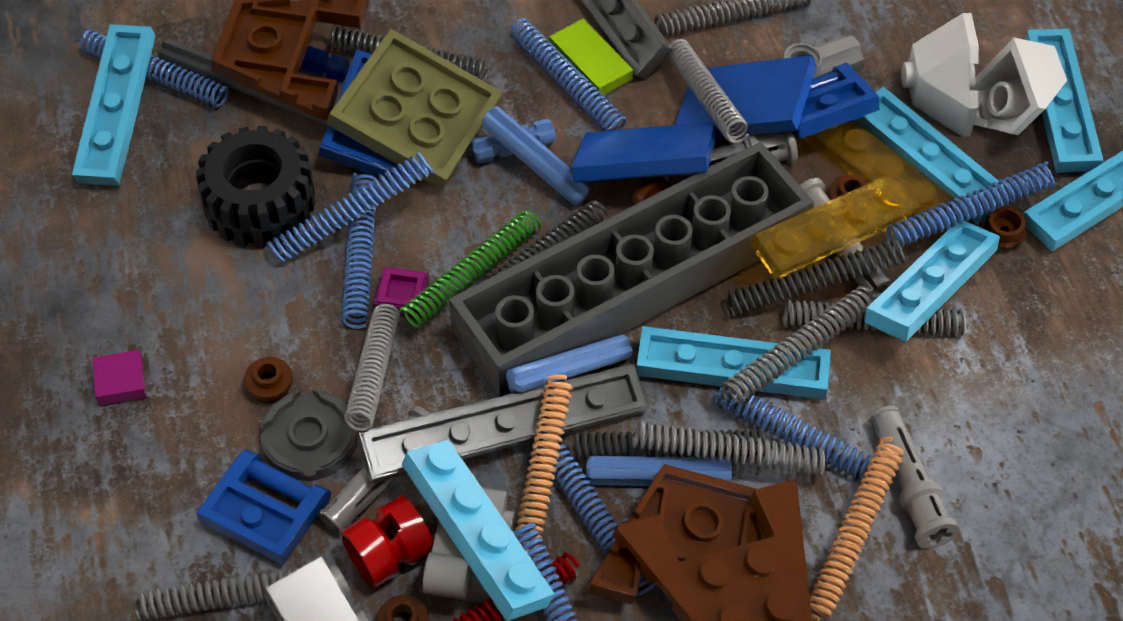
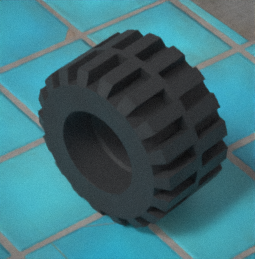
(248, 160)

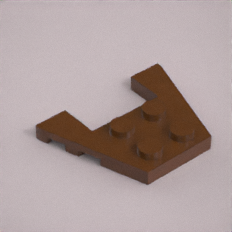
(267, 44)
(699, 517)
(735, 584)

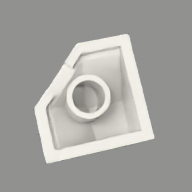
(943, 74)
(1017, 85)

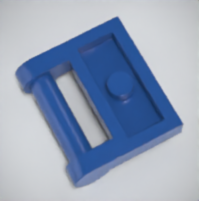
(836, 100)
(257, 518)

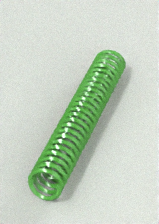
(439, 282)

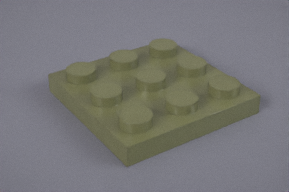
(413, 104)

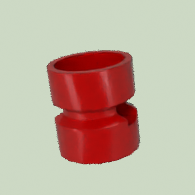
(384, 543)

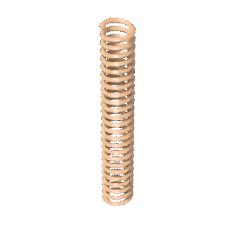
(554, 424)
(858, 530)

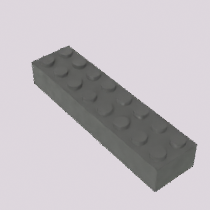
(626, 266)

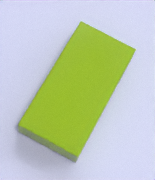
(592, 56)

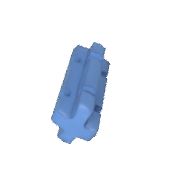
(486, 148)

